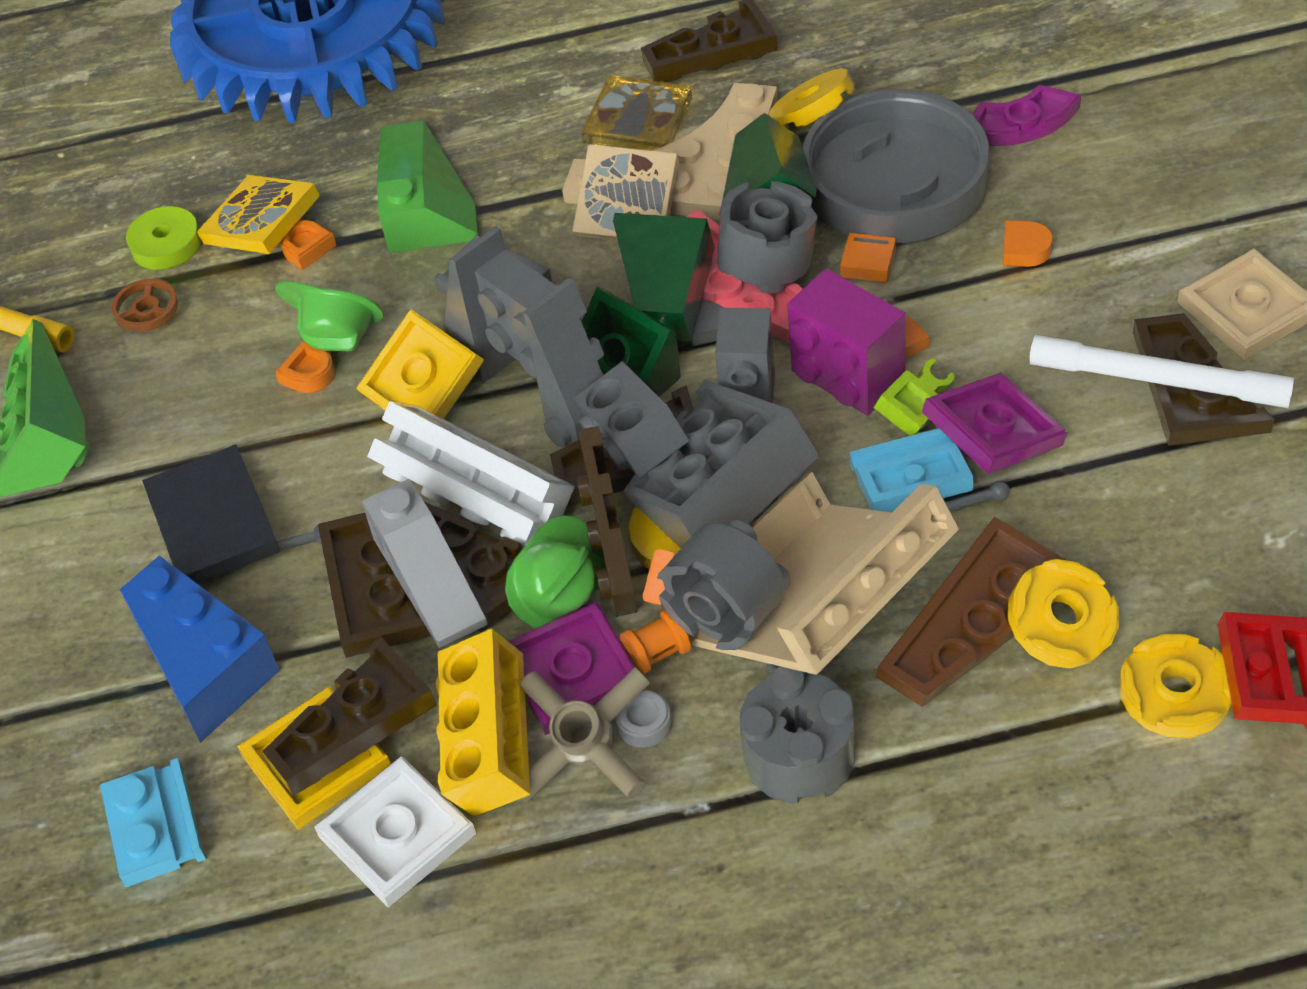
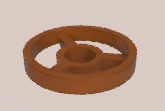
(139, 321)

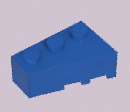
(199, 643)

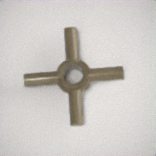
(597, 747)

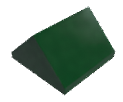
(633, 338)

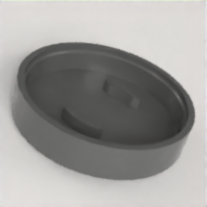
(897, 164)

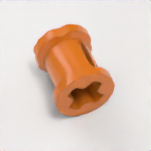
(655, 642)

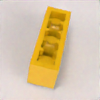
(482, 723)

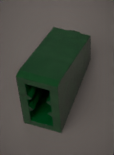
(765, 154)
(666, 266)

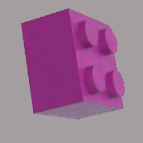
(846, 340)

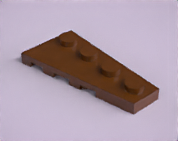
(964, 616)

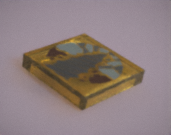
(636, 113)

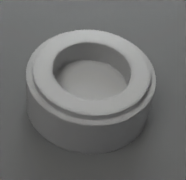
(645, 720)

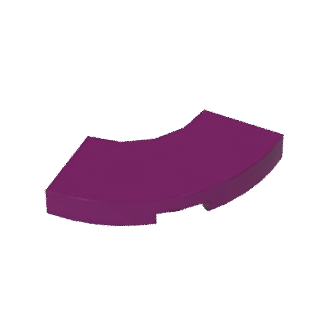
(1028, 117)

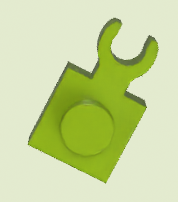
(906, 397)

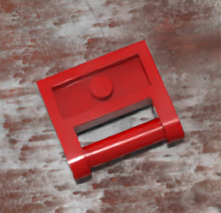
(1260, 668)

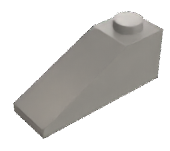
(423, 562)

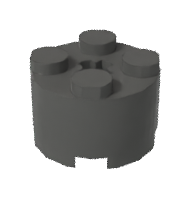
(766, 235)
(723, 584)
(797, 735)

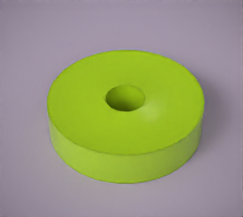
(163, 238)

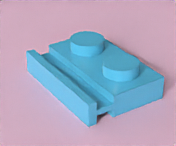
(897, 467)
(151, 822)

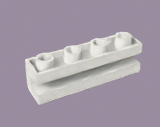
(469, 472)

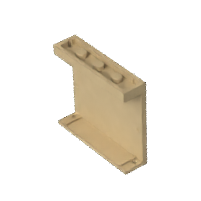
(840, 569)

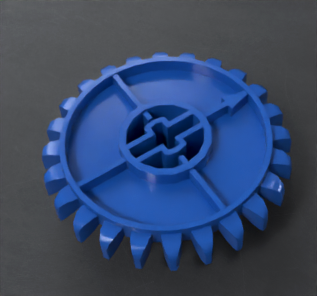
(297, 47)

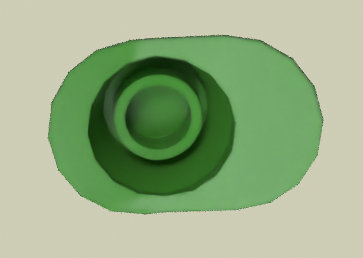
(330, 317)
(553, 572)

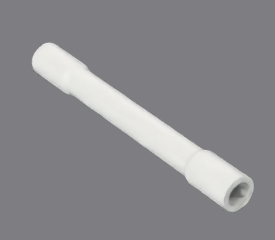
(1245, 385)

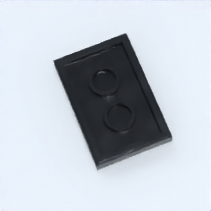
(211, 515)

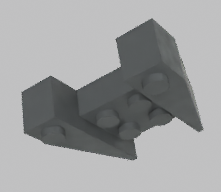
(515, 313)

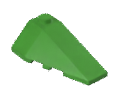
(420, 191)
(40, 418)

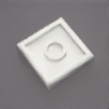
(395, 831)

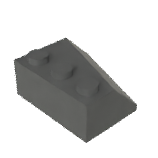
(729, 469)

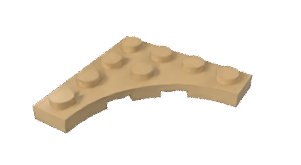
(702, 153)

